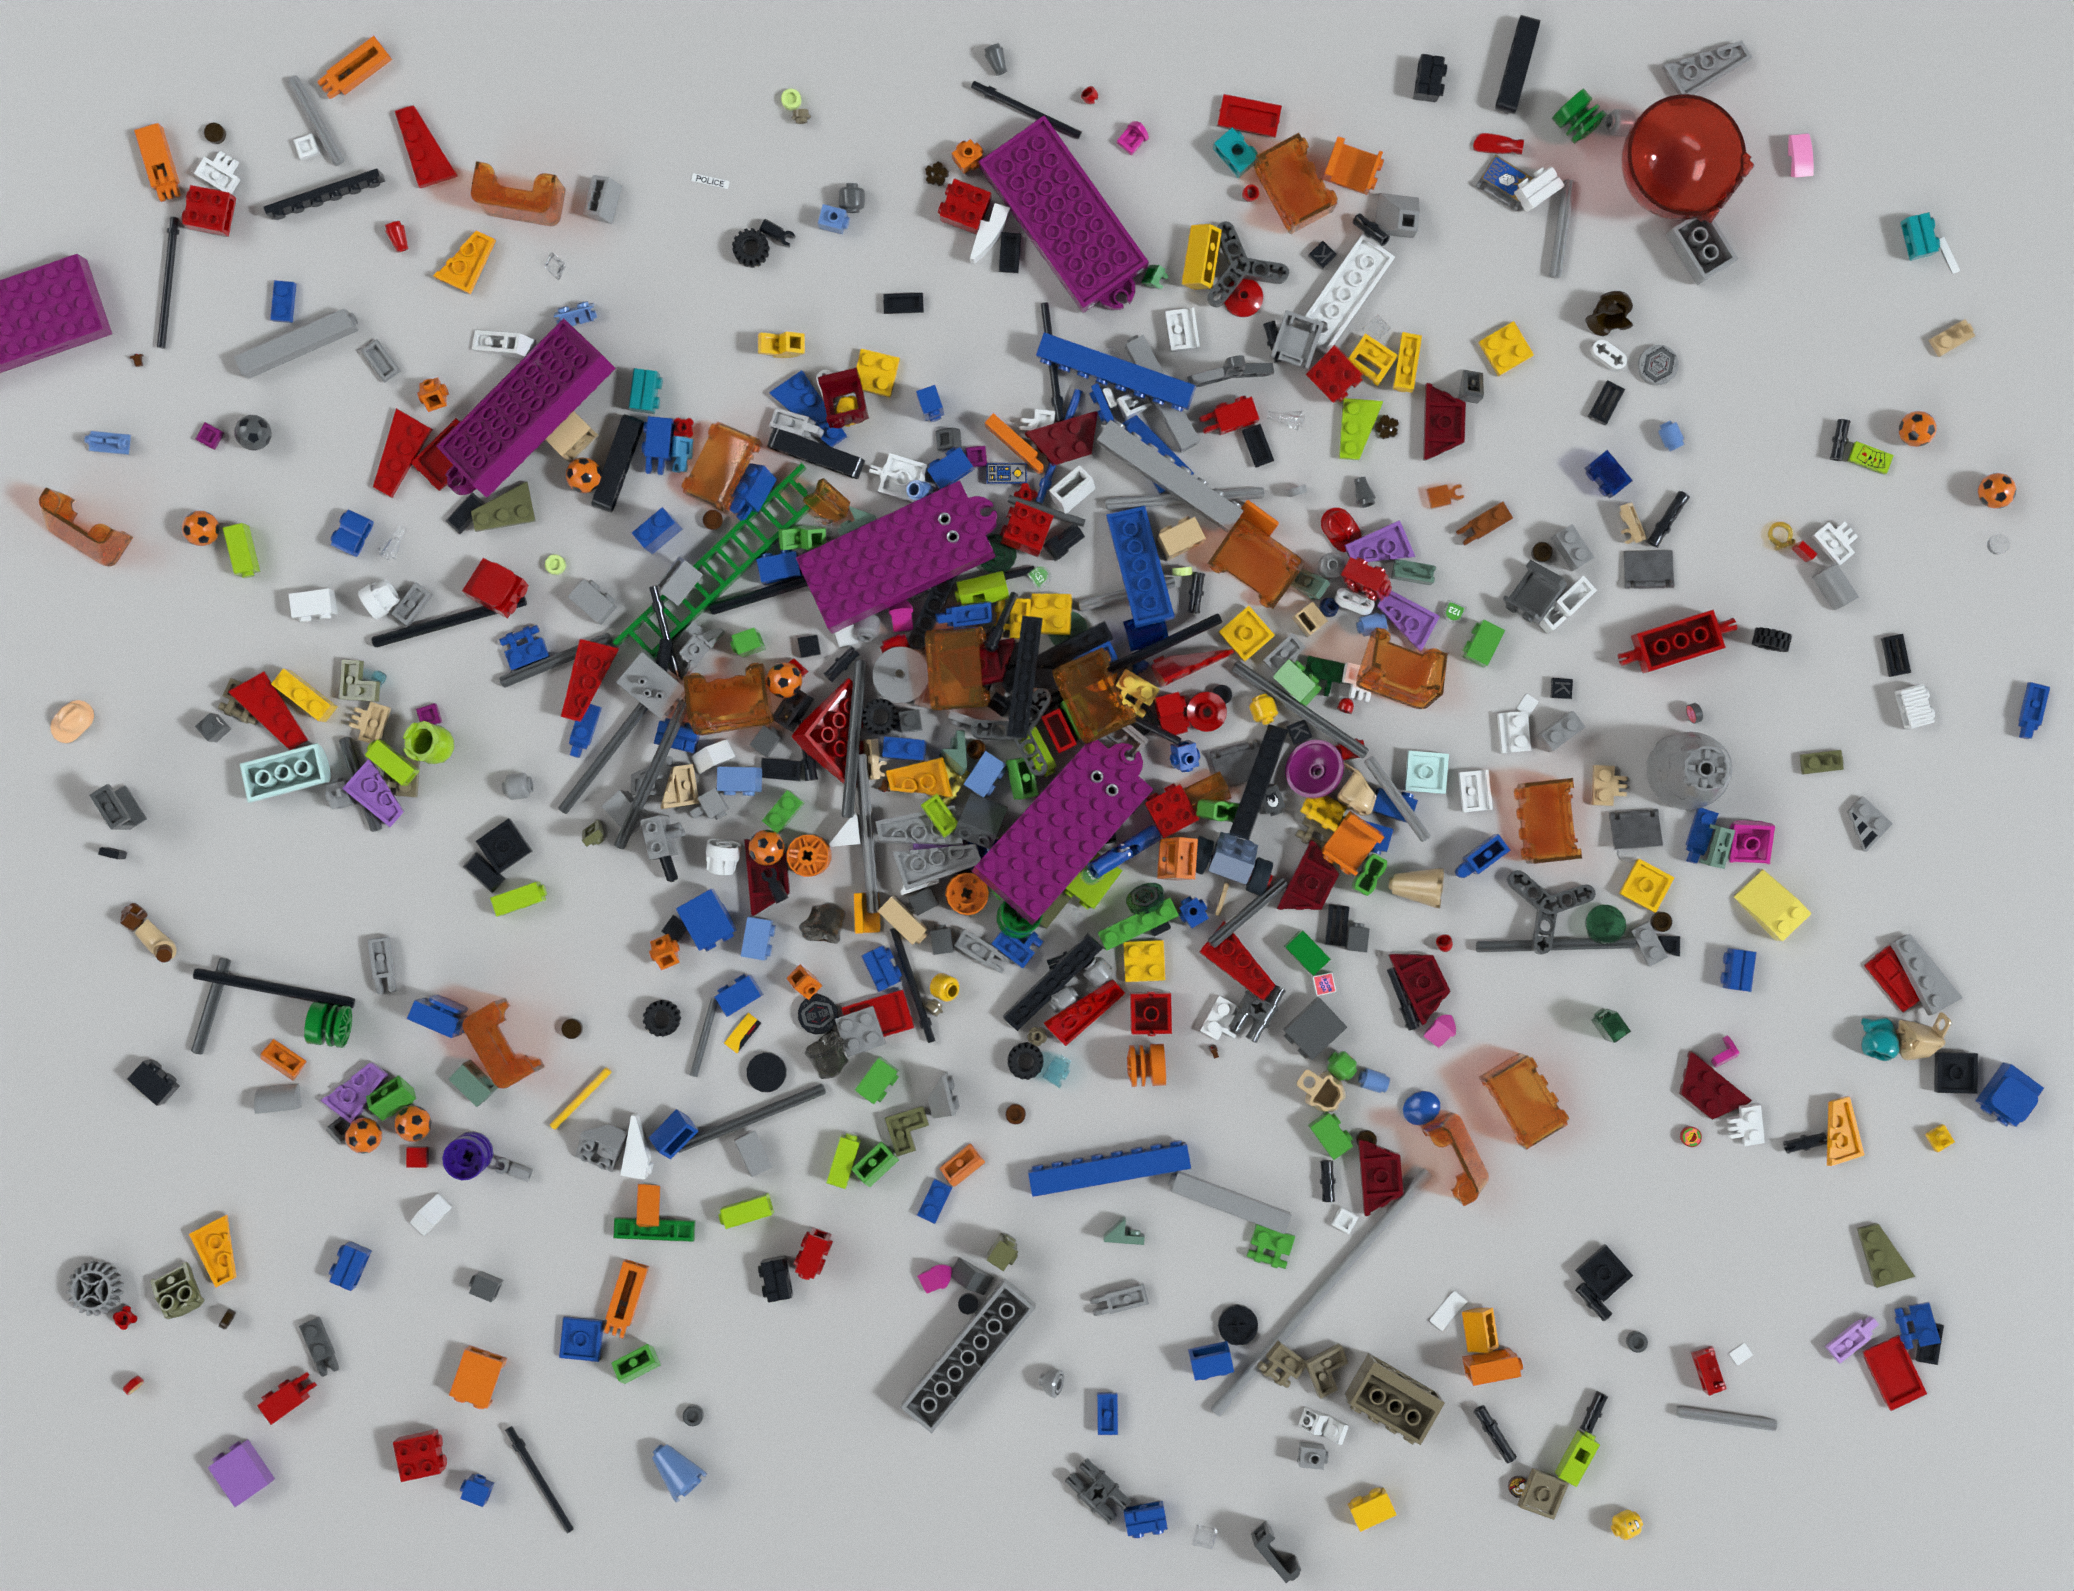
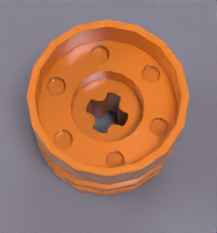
(820, 859)
(978, 895)
(1147, 1065)

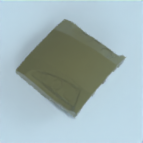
(177, 1292)

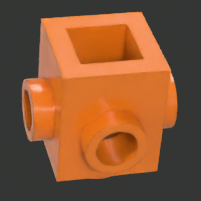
(967, 156)
(433, 394)
(664, 951)

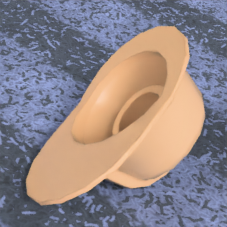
(72, 721)

